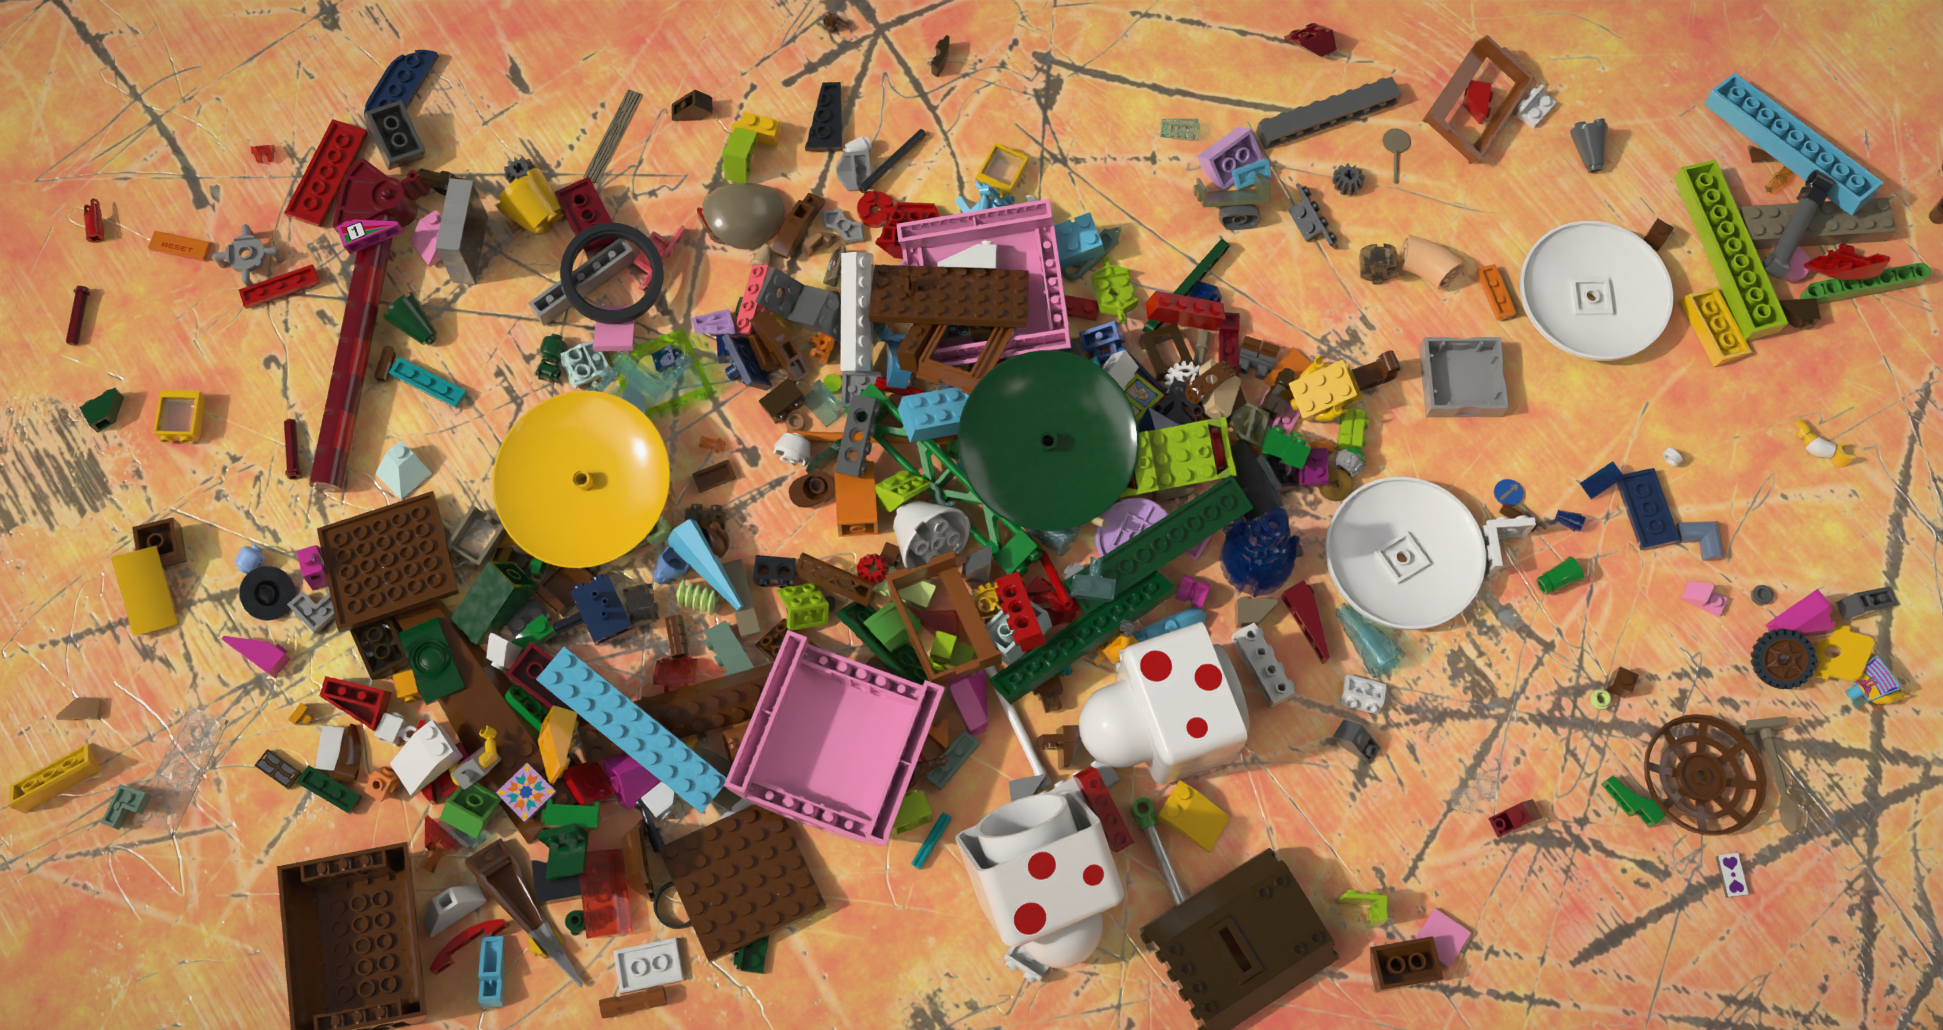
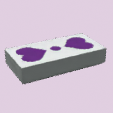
(1732, 875)

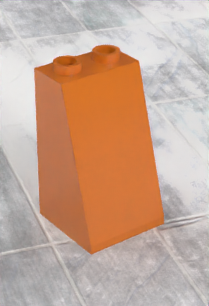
(856, 503)

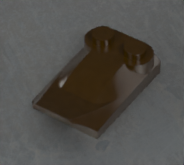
(380, 648)

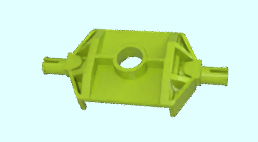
(1114, 280)

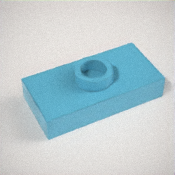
(1245, 175)

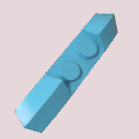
(1171, 623)

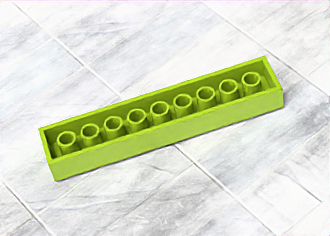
(1730, 250)

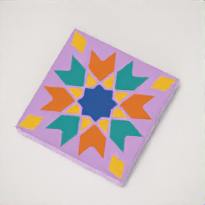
(526, 792)

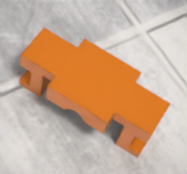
(821, 351)

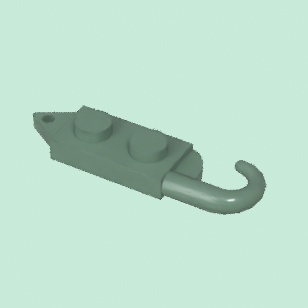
(1109, 240)

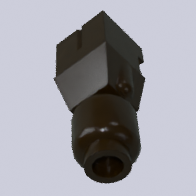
(1278, 394)

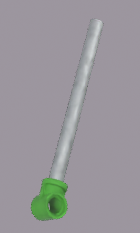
(1148, 822)

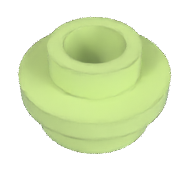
(1605, 697)

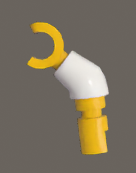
(1821, 448)

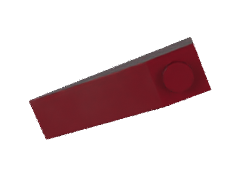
(1303, 608)

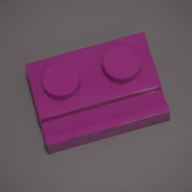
(1315, 468)

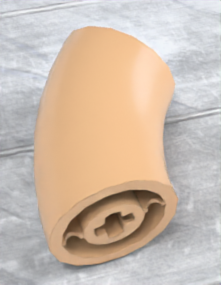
(1429, 261)

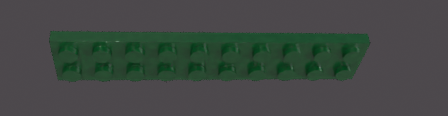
(1169, 538)
(1081, 637)

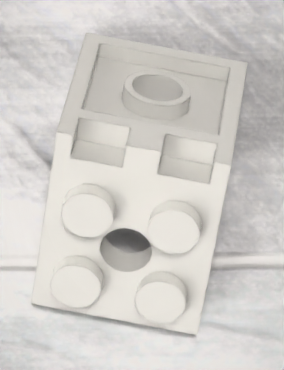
(1502, 529)

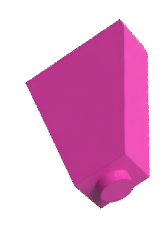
(1807, 616)
(970, 701)
(629, 779)

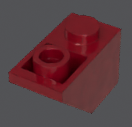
(1515, 817)

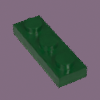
(329, 789)

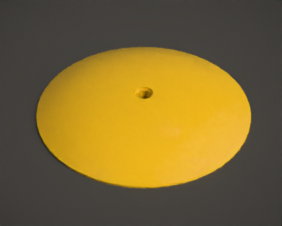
(542, 469)

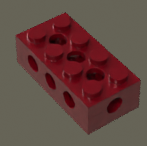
(584, 209)

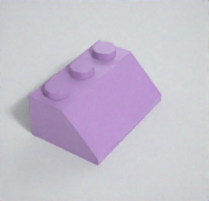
(1227, 154)

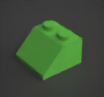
(471, 809)

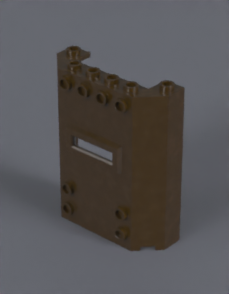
(1269, 923)

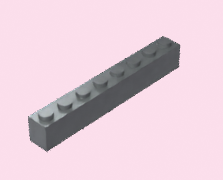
(1328, 112)

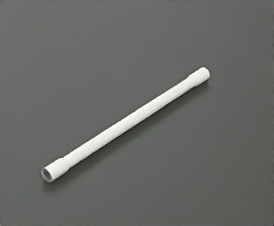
(1021, 734)

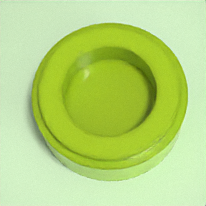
(833, 383)

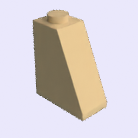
(1220, 400)

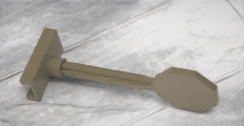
(1788, 806)

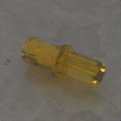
(1779, 178)

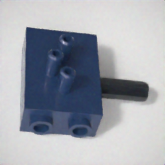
(598, 609)

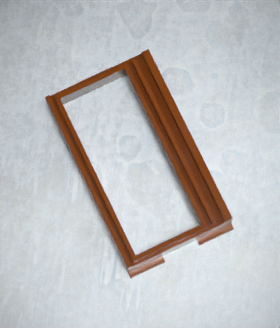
(1457, 84)
(966, 381)
(946, 568)

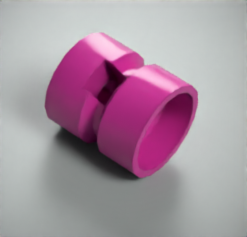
(1192, 591)

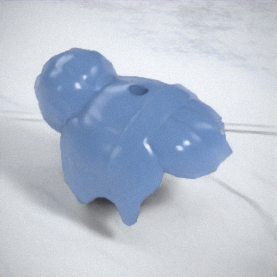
(664, 569)

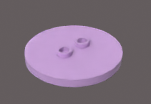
(1125, 521)

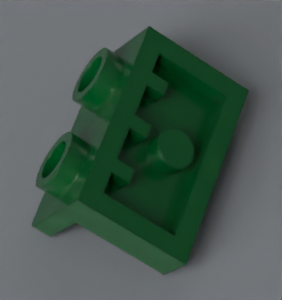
(752, 957)

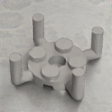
(253, 261)

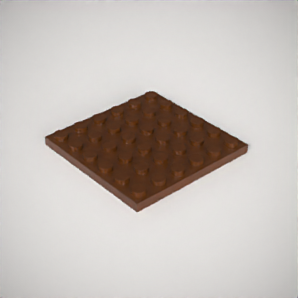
(387, 561)
(741, 880)

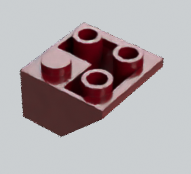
(1314, 39)

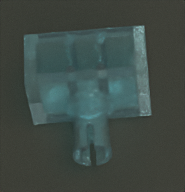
(1093, 585)

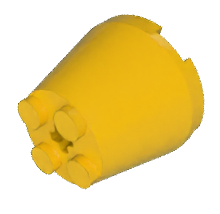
(530, 203)

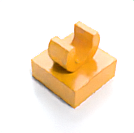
(299, 714)

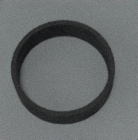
(659, 892)

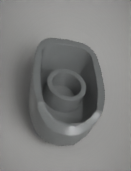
(1239, 217)

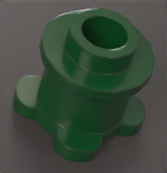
(548, 371)
(580, 926)

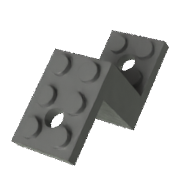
(802, 304)

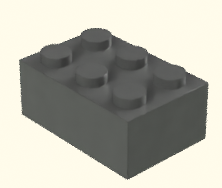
(394, 135)

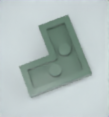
(125, 800)

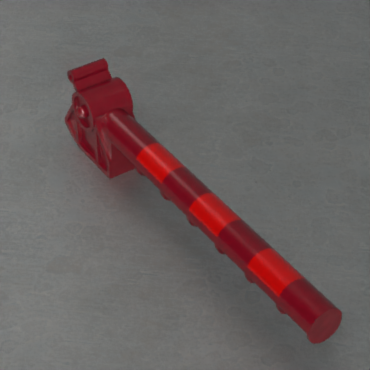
(362, 196)

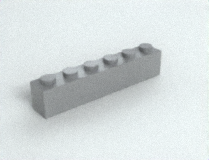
(585, 278)

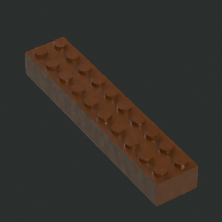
(689, 709)

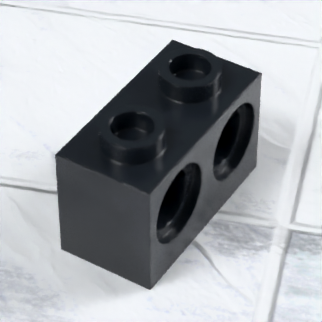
(776, 566)

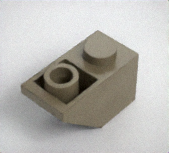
(1253, 610)

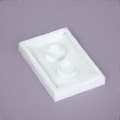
(648, 965)

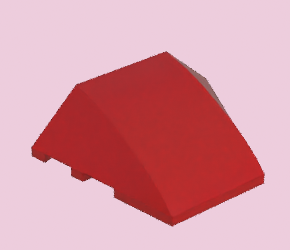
(903, 213)
(1848, 265)

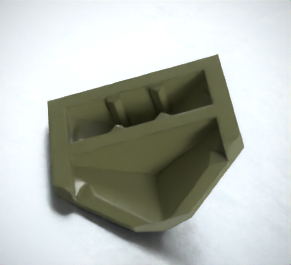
(1250, 424)

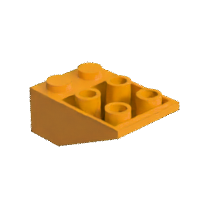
(556, 741)

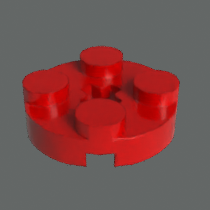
(870, 200)

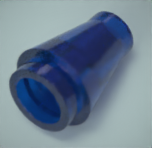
(1570, 519)

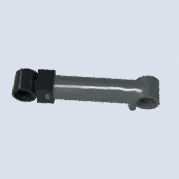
(1809, 200)

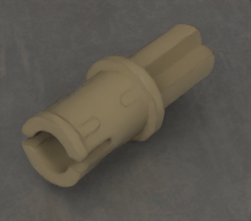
(1201, 347)

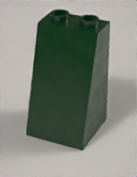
(493, 600)

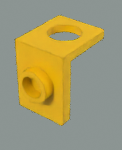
(537, 950)

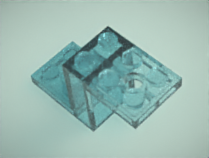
(640, 376)

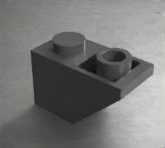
(1357, 741)

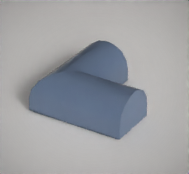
(1707, 535)

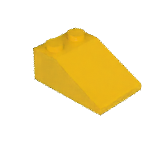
(1193, 816)

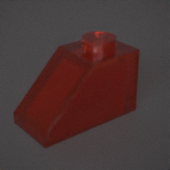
(940, 621)

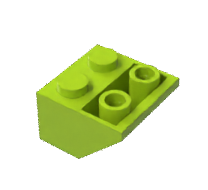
(899, 490)

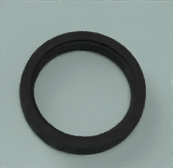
(621, 231)

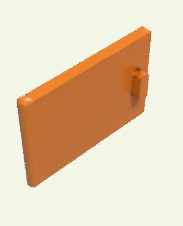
(1293, 360)

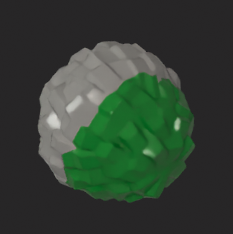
(1352, 460)

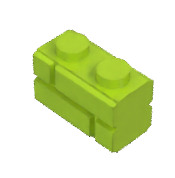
(1352, 429)

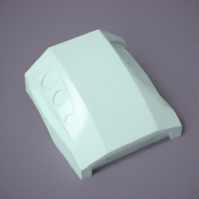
(582, 361)

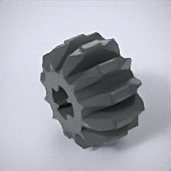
(517, 169)
(1348, 179)

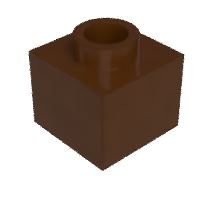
(891, 554)

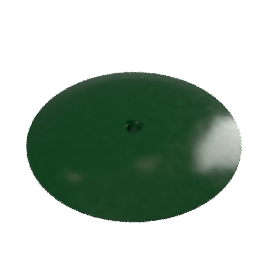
(1055, 398)

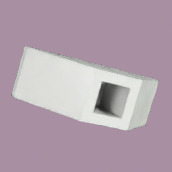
(451, 907)

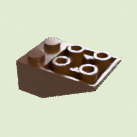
(772, 641)

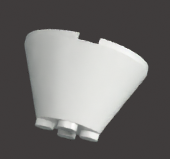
(929, 531)

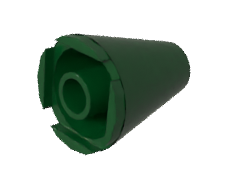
(411, 318)

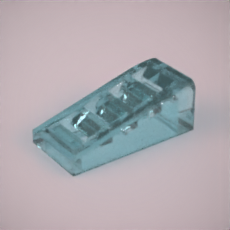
(1182, 135)

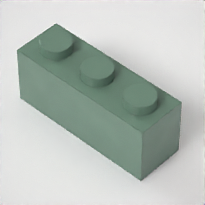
(727, 649)

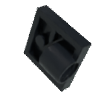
(1275, 471)

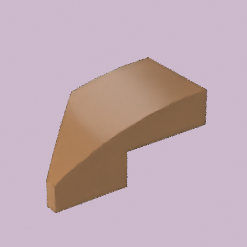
(818, 240)
(80, 709)

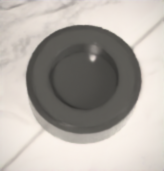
(1761, 595)

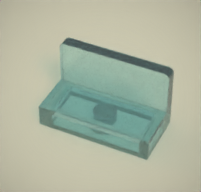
(824, 404)
(466, 840)

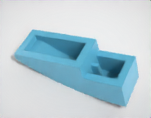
(492, 972)

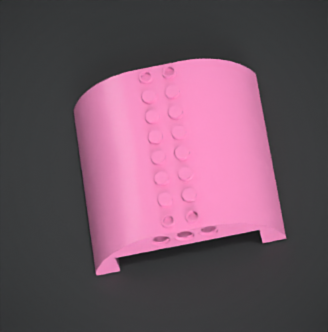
(1024, 242)
(833, 742)

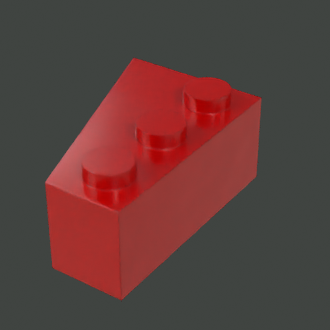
(357, 700)

